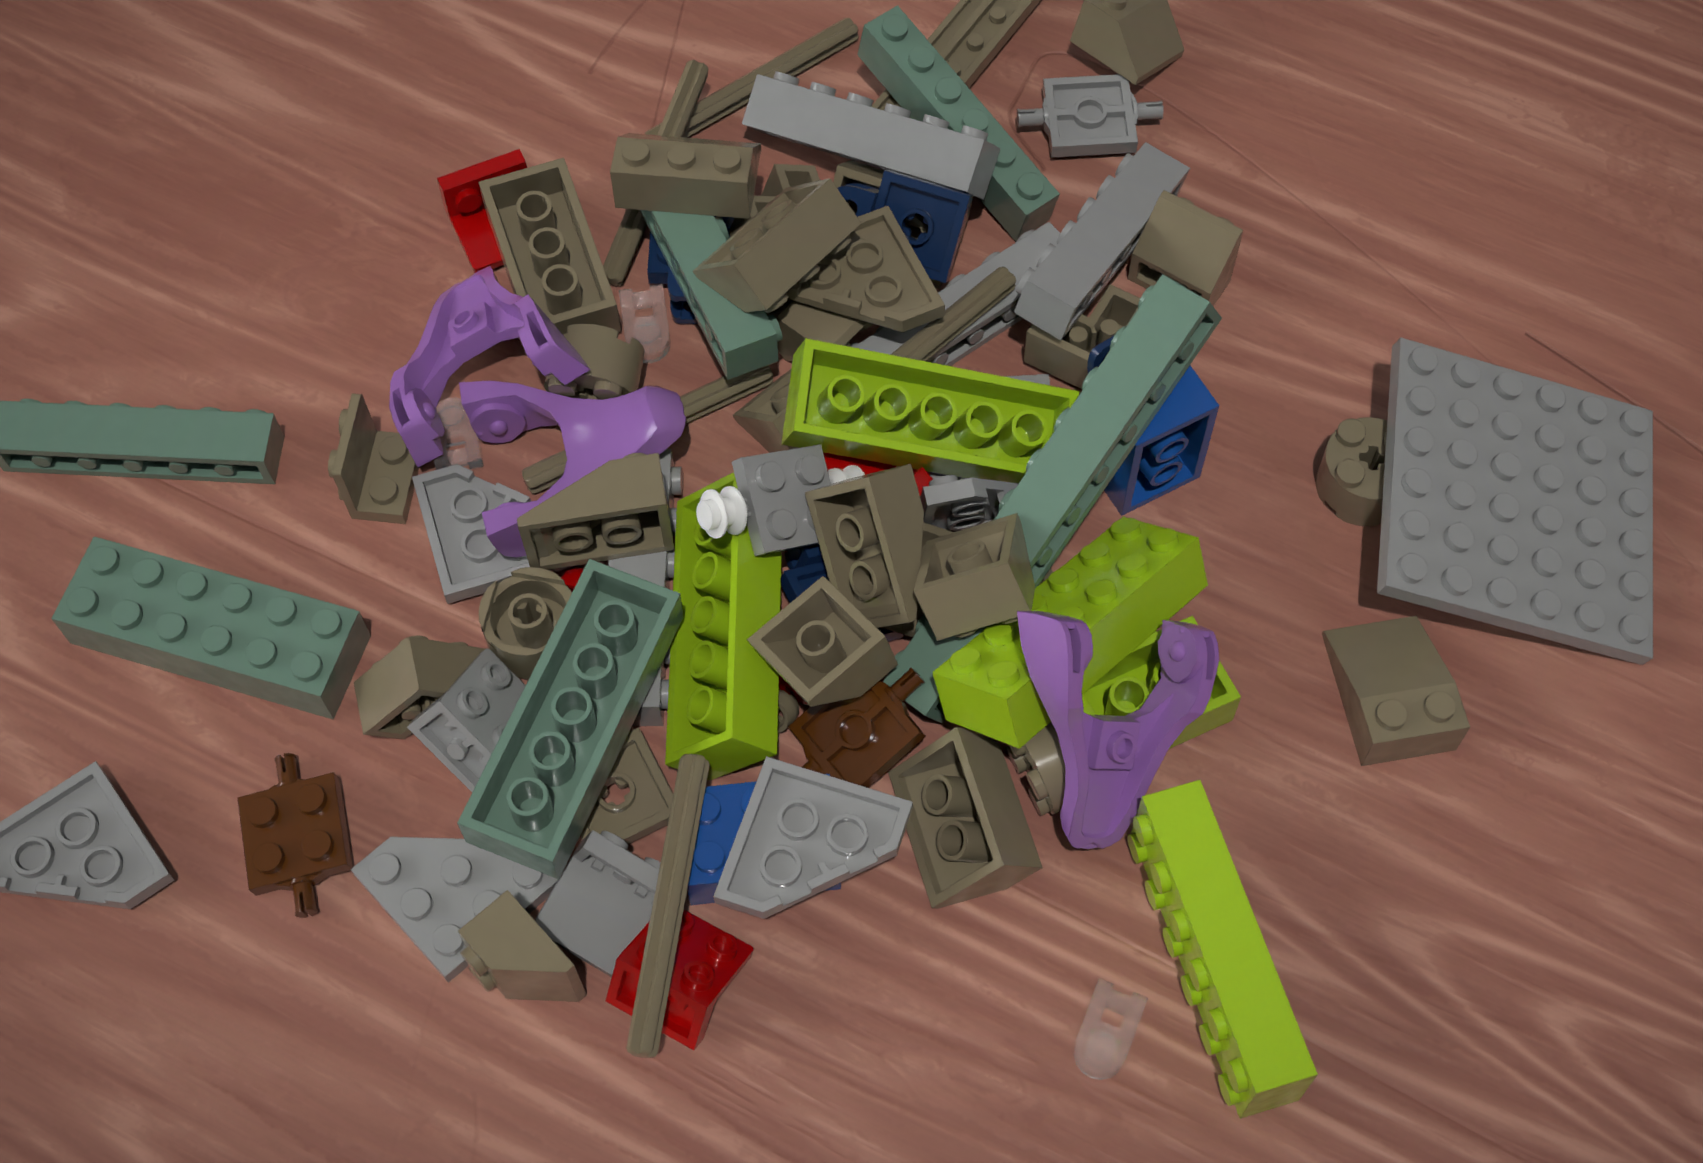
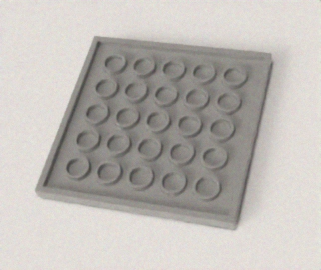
(1518, 502)

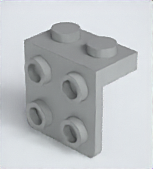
(600, 900)

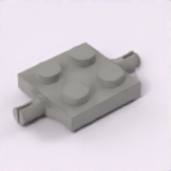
(1089, 115)

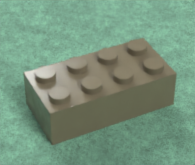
(549, 245)

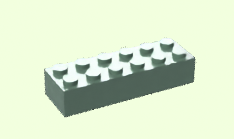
(213, 627)
(572, 719)

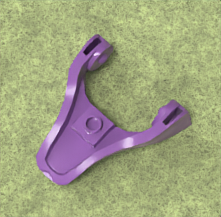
(461, 326)
(590, 429)
(1107, 755)

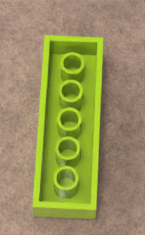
(918, 412)
(1115, 585)
(718, 683)
(1220, 951)

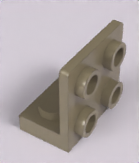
(371, 468)

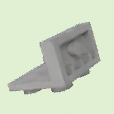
(470, 717)

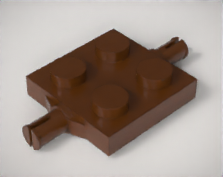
(862, 734)
(294, 834)

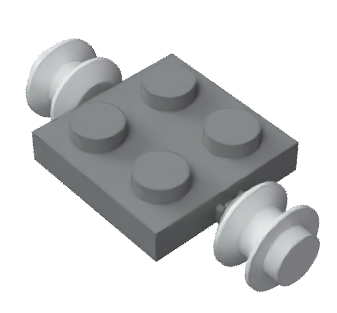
(771, 499)

